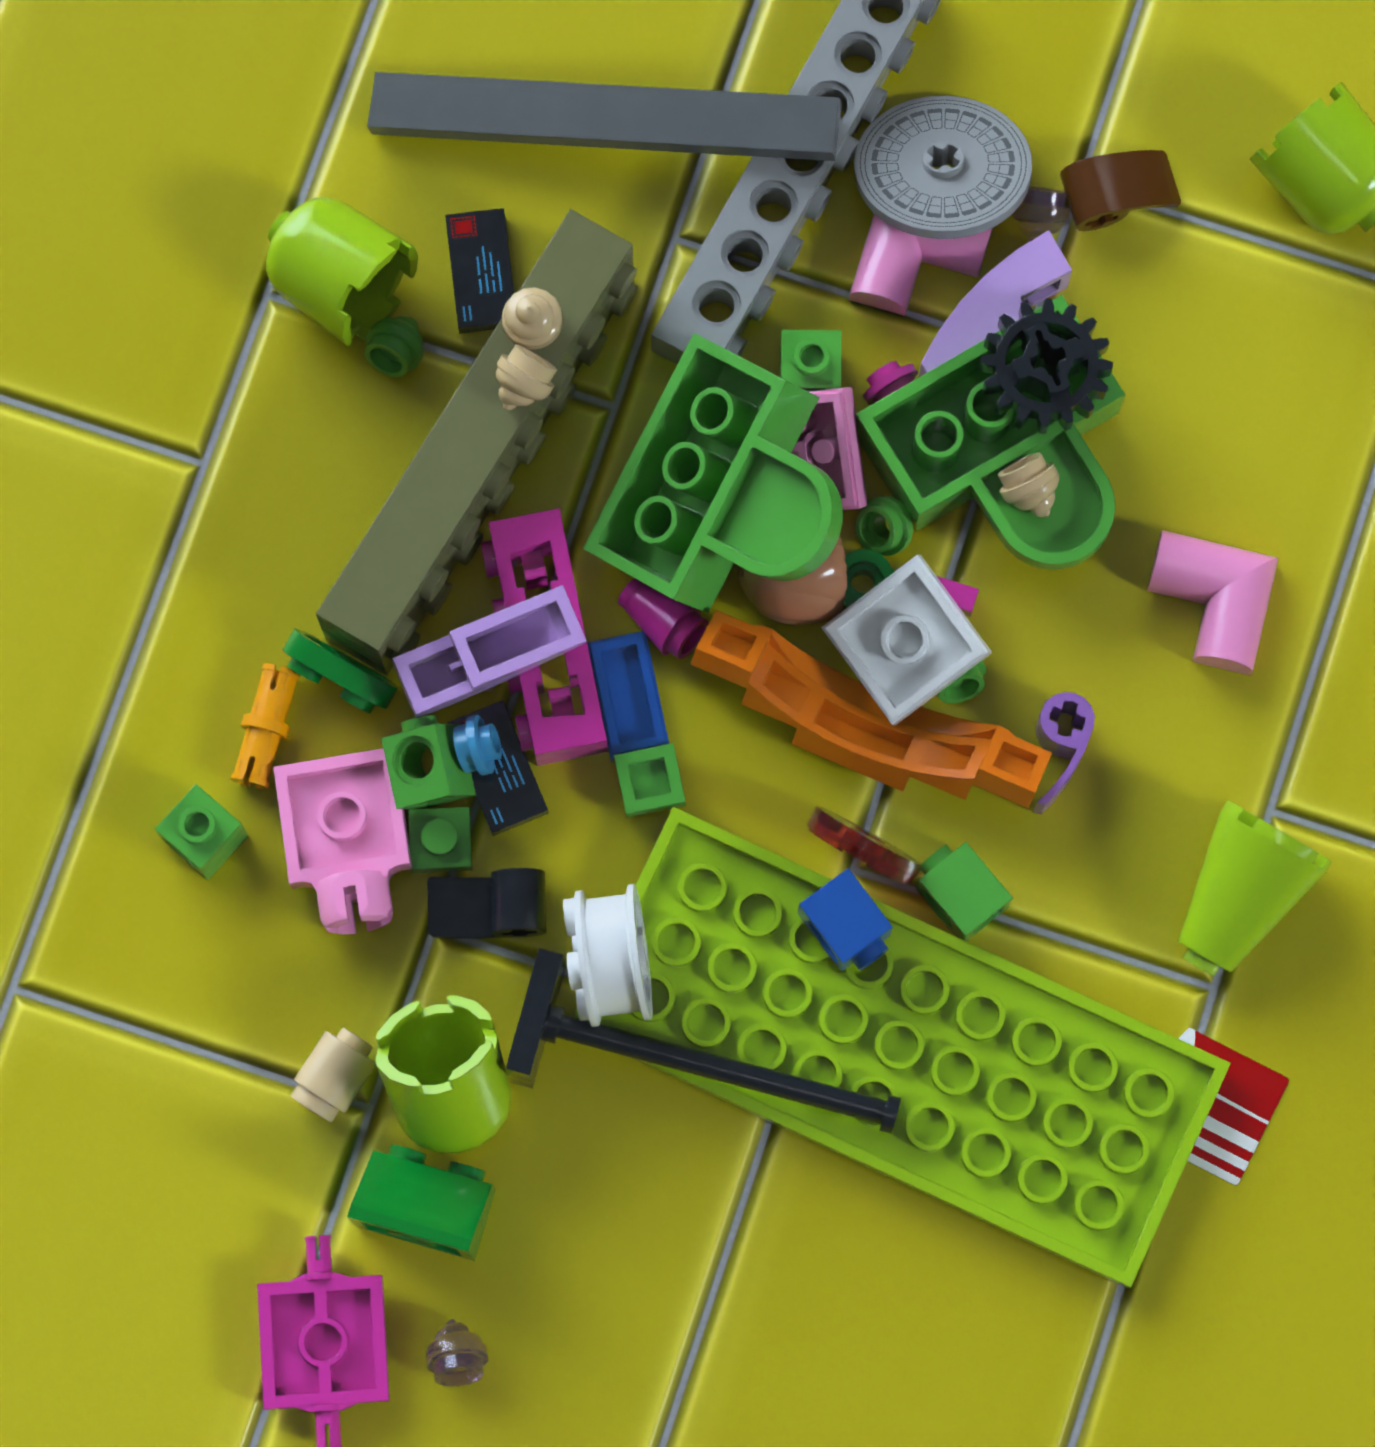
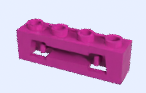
(564, 734)

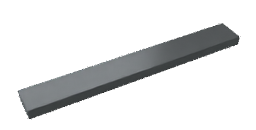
(605, 116)

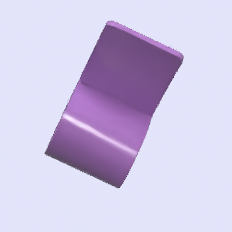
(1066, 747)

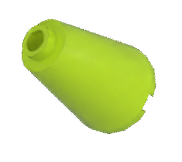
(1245, 888)

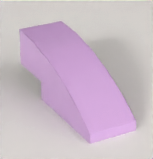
(1024, 276)
(488, 651)

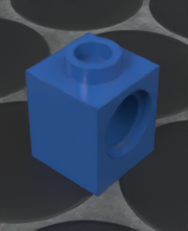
(846, 922)

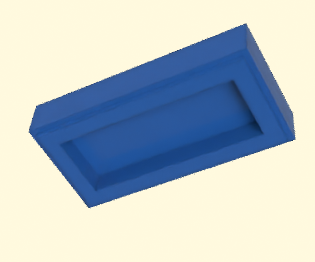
(627, 693)

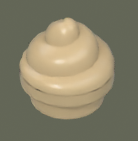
(532, 318)
(523, 377)
(1030, 484)

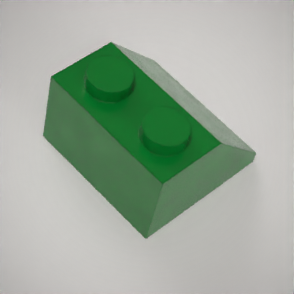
(423, 1202)

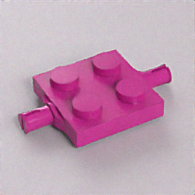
(323, 1342)

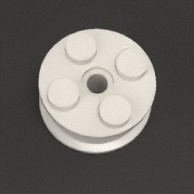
(608, 955)

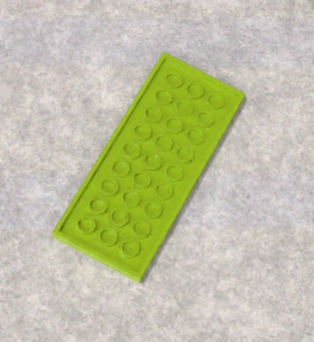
(1008, 1084)

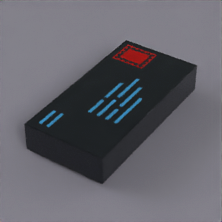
(479, 267)
(511, 792)

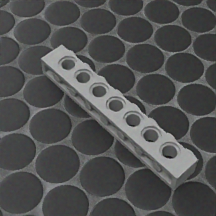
(772, 180)

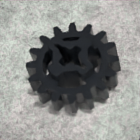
(1069, 356)

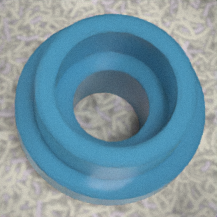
(477, 745)

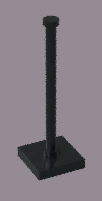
(545, 1022)

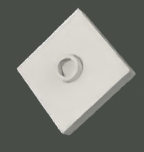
(906, 639)

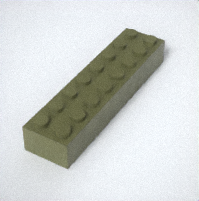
(472, 455)

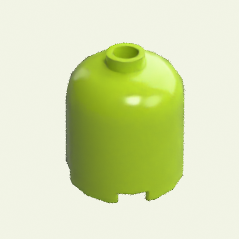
(1326, 164)
(337, 266)
(444, 1074)

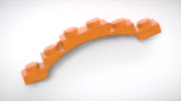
(847, 727)

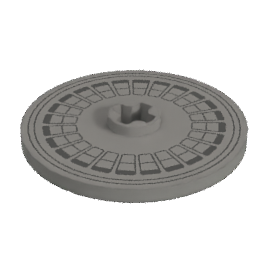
(975, 195)

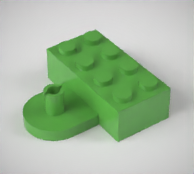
(946, 444)
(719, 484)

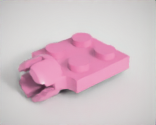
(343, 836)

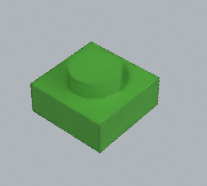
(649, 780)
(440, 840)

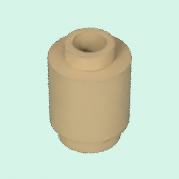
(333, 1073)

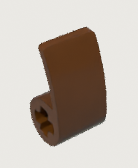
(1113, 184)

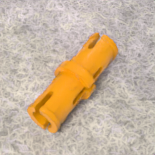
(265, 726)

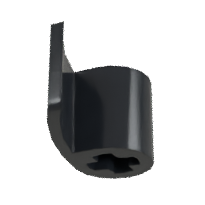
(488, 907)

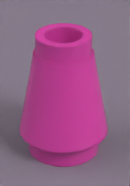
(666, 622)

